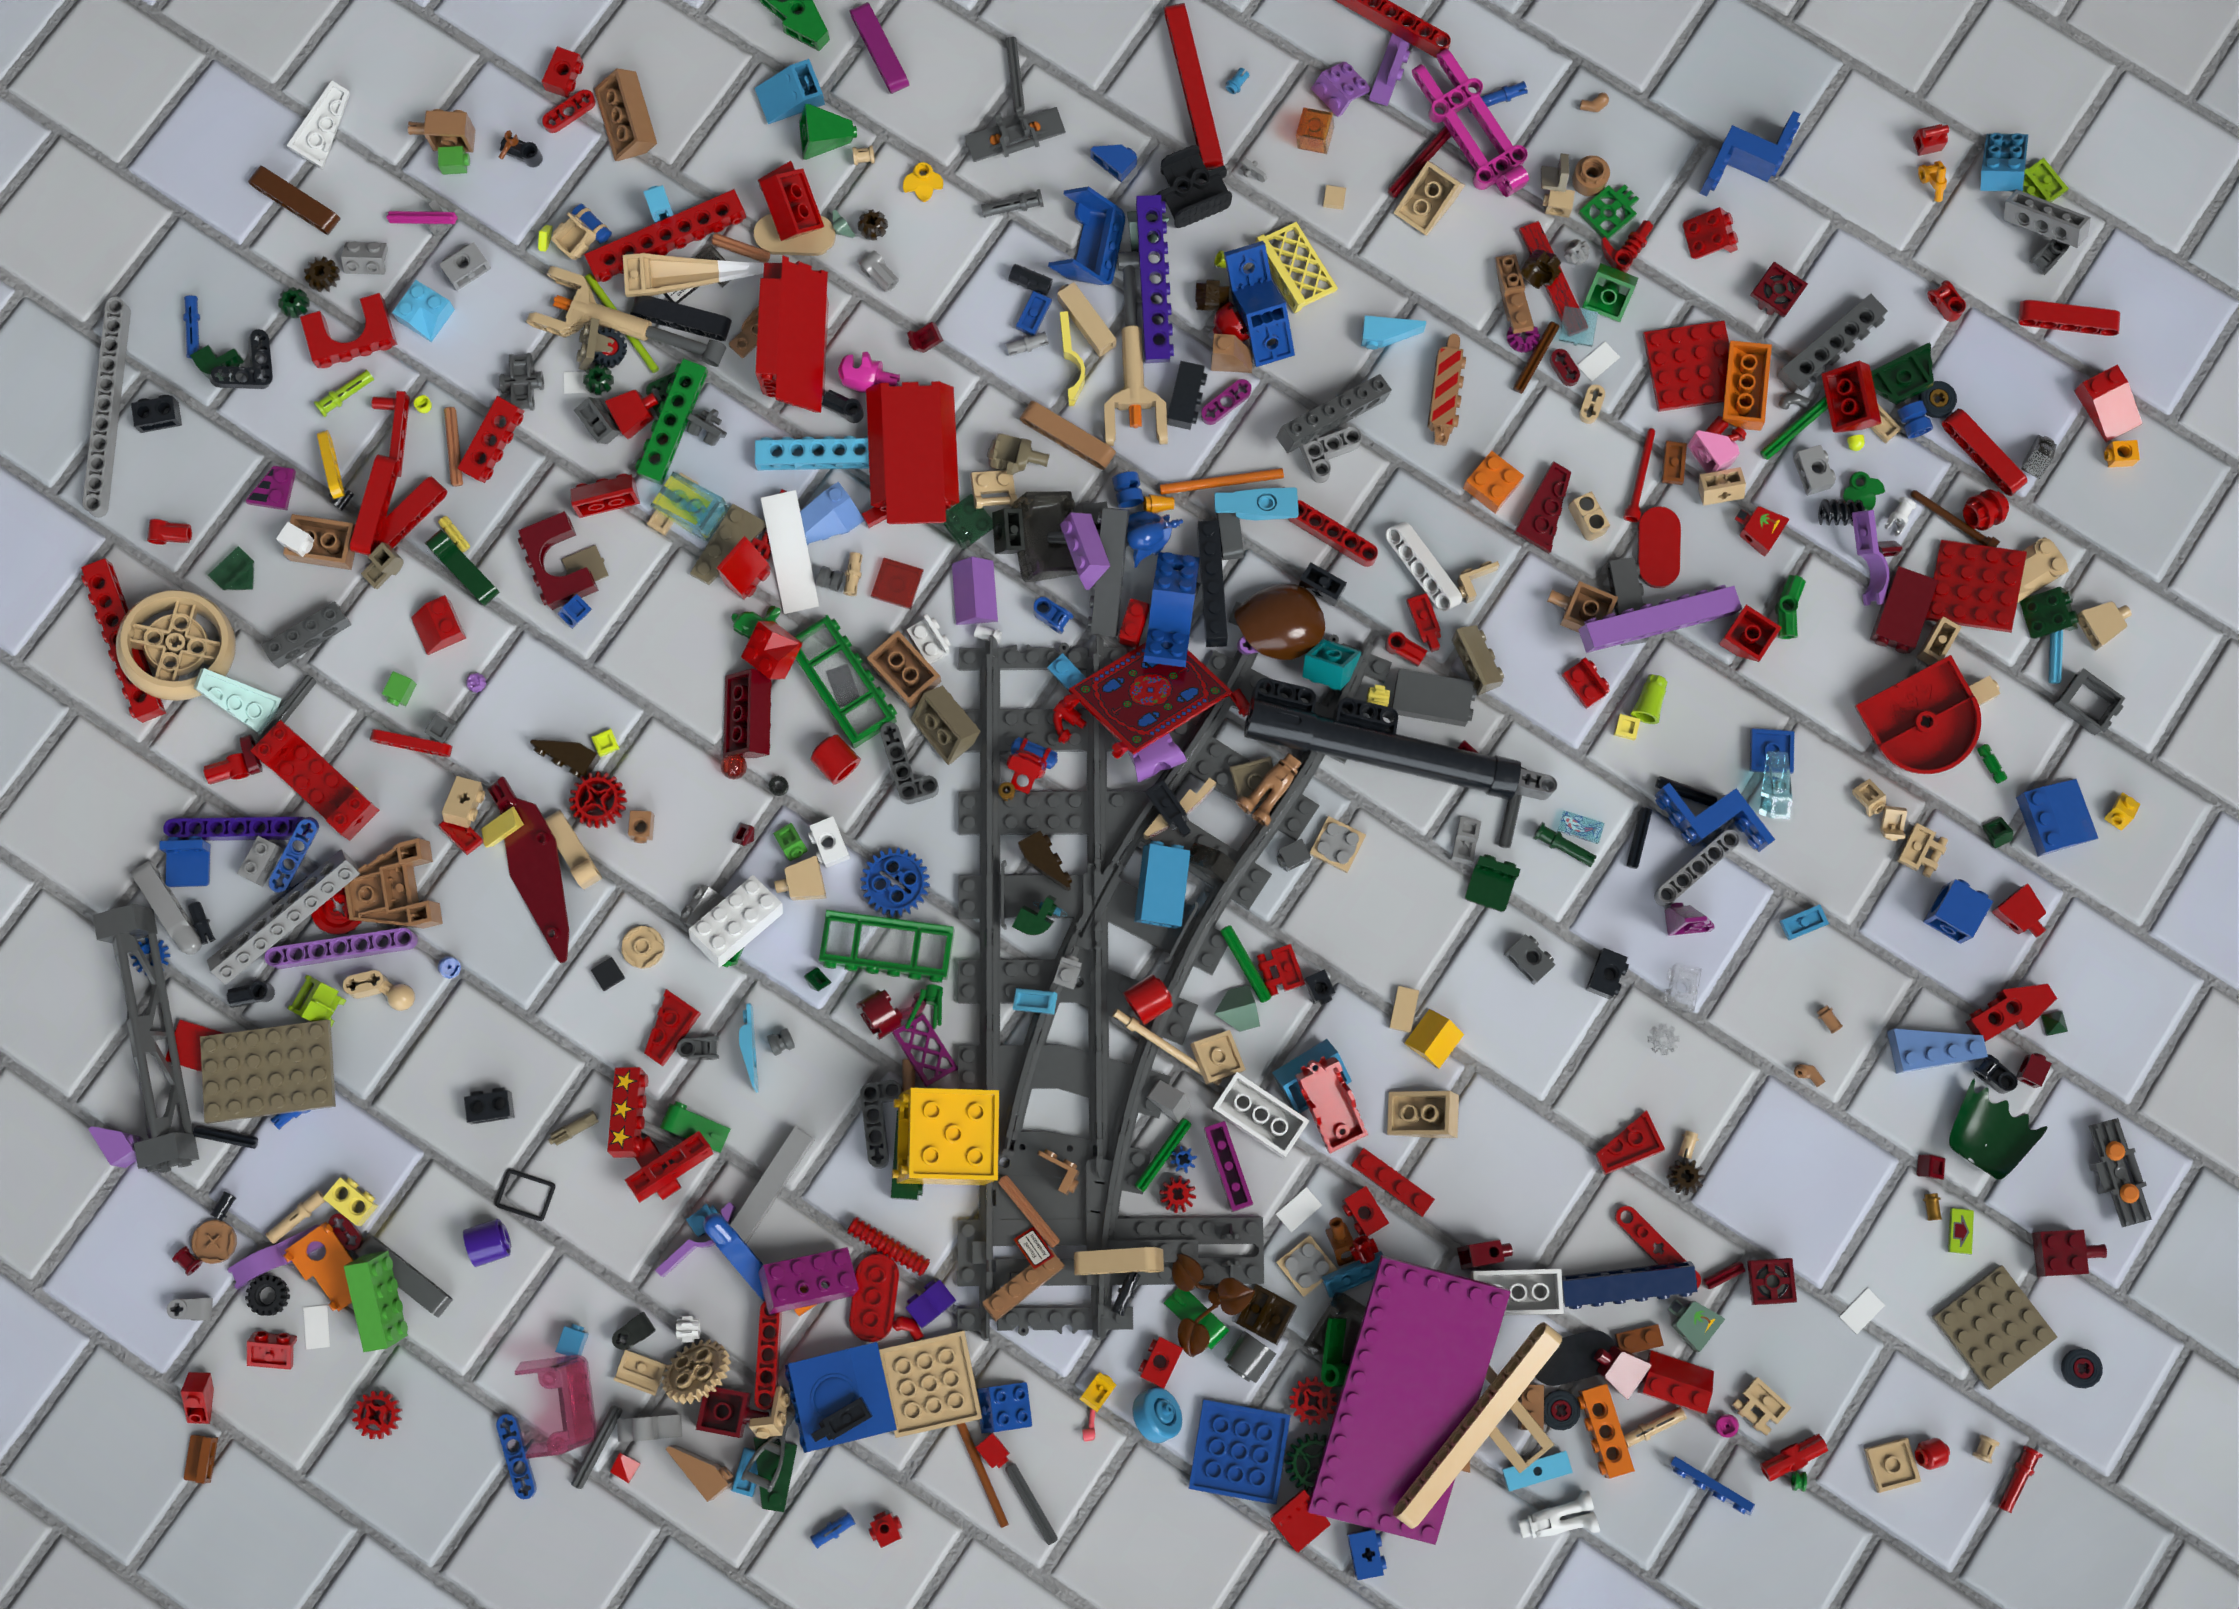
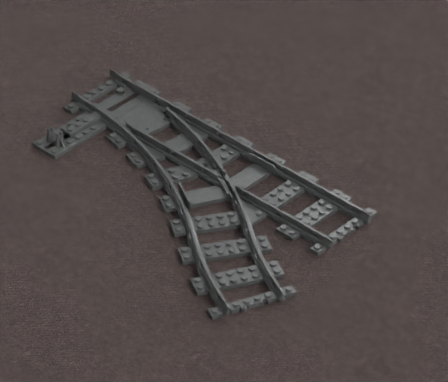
(1095, 898)

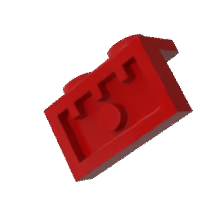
(1586, 682)
(270, 1350)

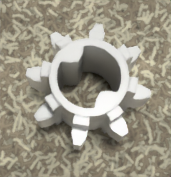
(688, 1328)

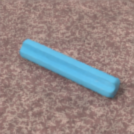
(2055, 657)

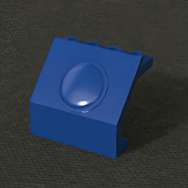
(833, 1381)

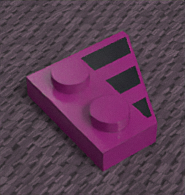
(274, 489)

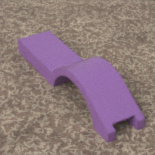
(1868, 548)
(681, 1253)
(268, 1259)

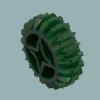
(1299, 1451)

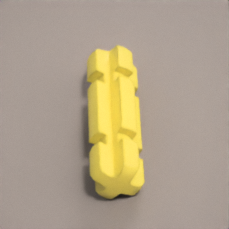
(454, 534)

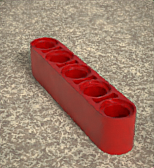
(2069, 317)
(1984, 452)
(375, 504)
(412, 511)
(1338, 541)
(763, 1365)

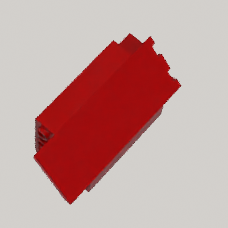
(793, 334)

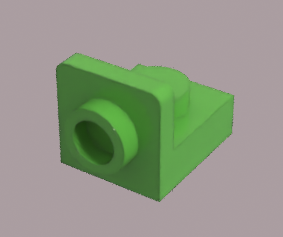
(790, 842)

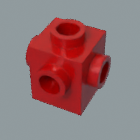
(877, 1533)

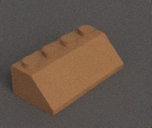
(625, 114)

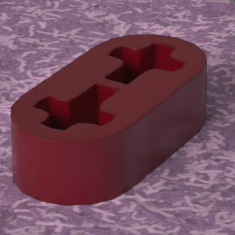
(1561, 370)
(252, 762)
(350, 1228)

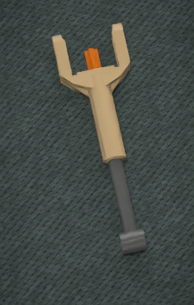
(584, 308)
(1134, 394)

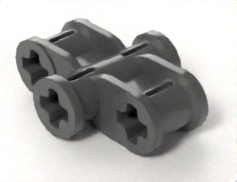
(522, 381)

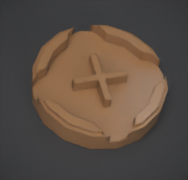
(214, 1241)

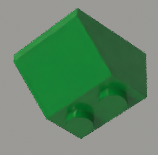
(1610, 292)

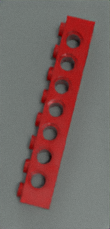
(670, 226)
(92, 576)

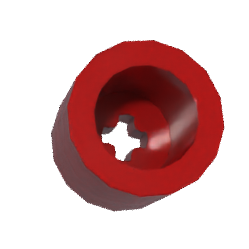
(835, 759)
(1148, 999)

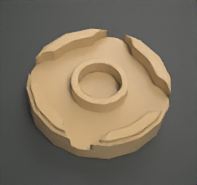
(643, 947)

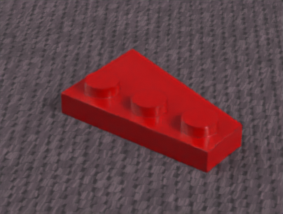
(672, 1025)
(1631, 1145)

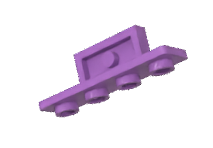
(1390, 70)

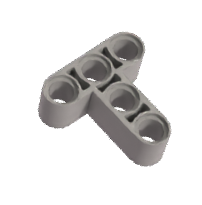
(1327, 453)
(649, 1428)

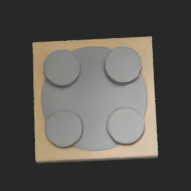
(1337, 844)
(1306, 1265)

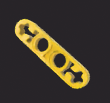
(330, 464)

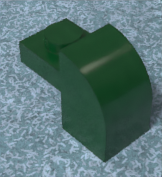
(207, 360)
(1035, 922)

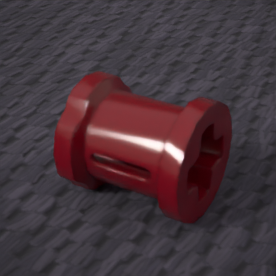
(187, 1261)

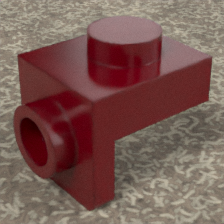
(925, 338)

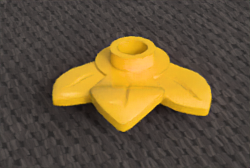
(921, 184)

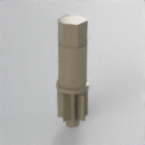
(573, 1128)

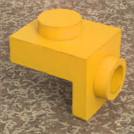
(2122, 811)
(1098, 1391)

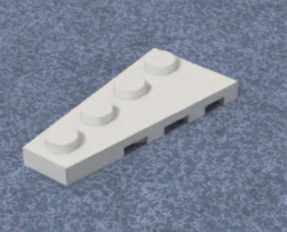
(320, 126)

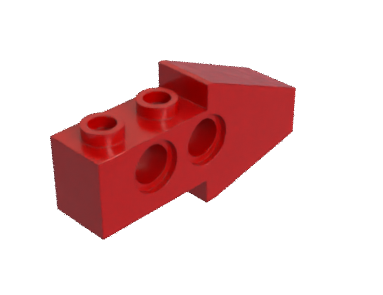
(2028, 1005)

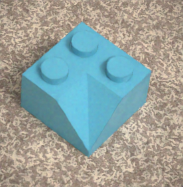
(423, 310)

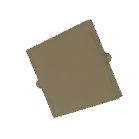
(586, 558)

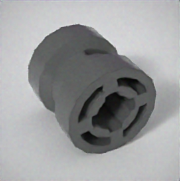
(830, 578)
(781, 1041)

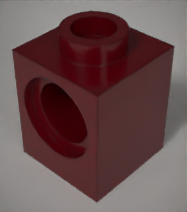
(2033, 1070)

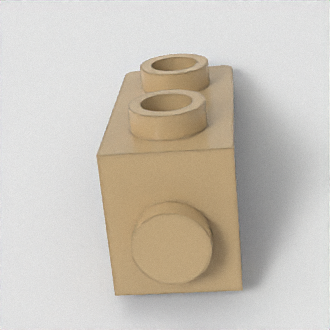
(1464, 580)
(772, 1426)

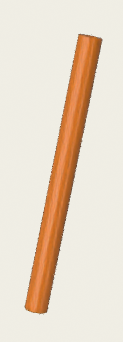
(1221, 481)

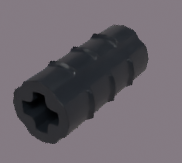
(1030, 279)

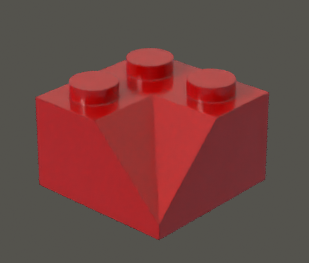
(1750, 634)
(771, 650)

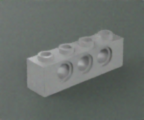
(2046, 218)

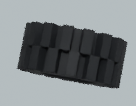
(254, 1295)

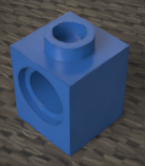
(574, 611)

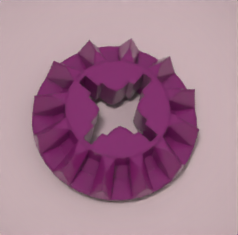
(1518, 344)

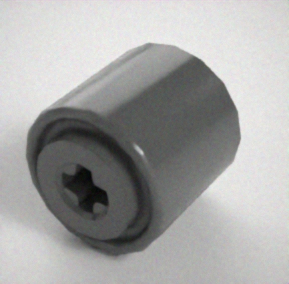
(1249, 1357)

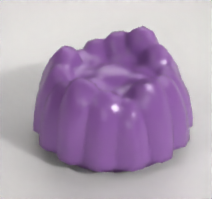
(476, 682)

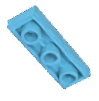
(1550, 1468)

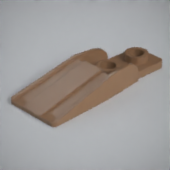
(747, 338)

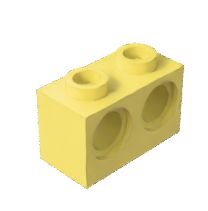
(348, 1205)

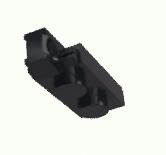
(1168, 807)
(843, 1420)

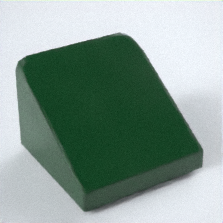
(1998, 832)

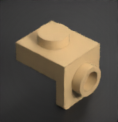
(1893, 822)

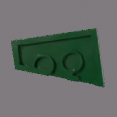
(766, 1466)

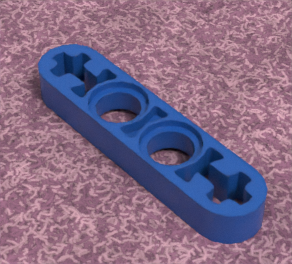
(291, 853)
(513, 1457)

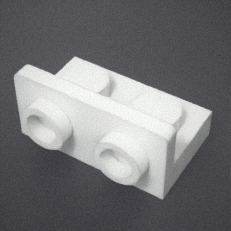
(928, 639)

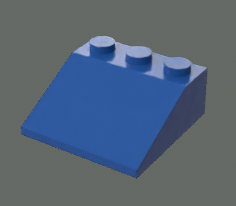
(2056, 817)

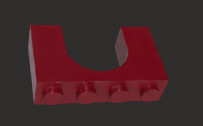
(537, 541)

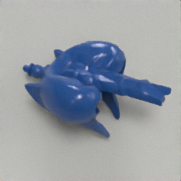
(1149, 533)

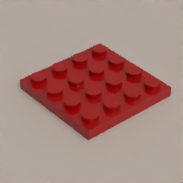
(1688, 364)
(1977, 585)

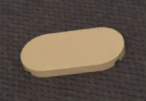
(809, 244)

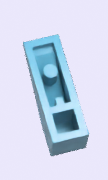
(1384, 331)

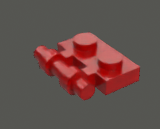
(1287, 968)

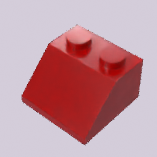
(438, 625)

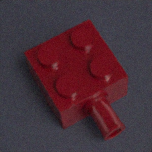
(2064, 1253)
(726, 1412)

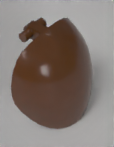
(1281, 621)

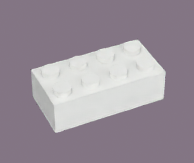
(735, 921)
(1260, 1115)
(1531, 1290)

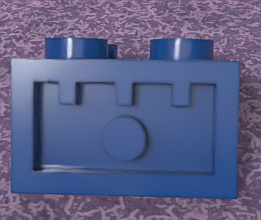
(1004, 1407)

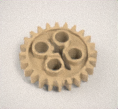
(696, 1371)

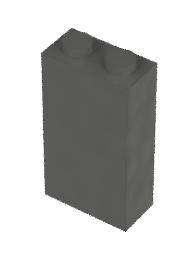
(1433, 697)

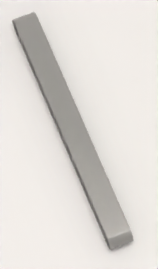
(111, 415)

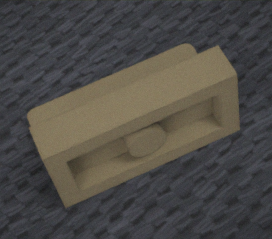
(1556, 178)

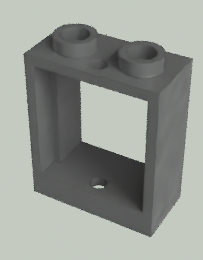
(2100, 688)

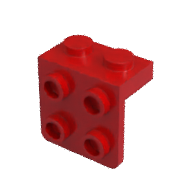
(1710, 233)

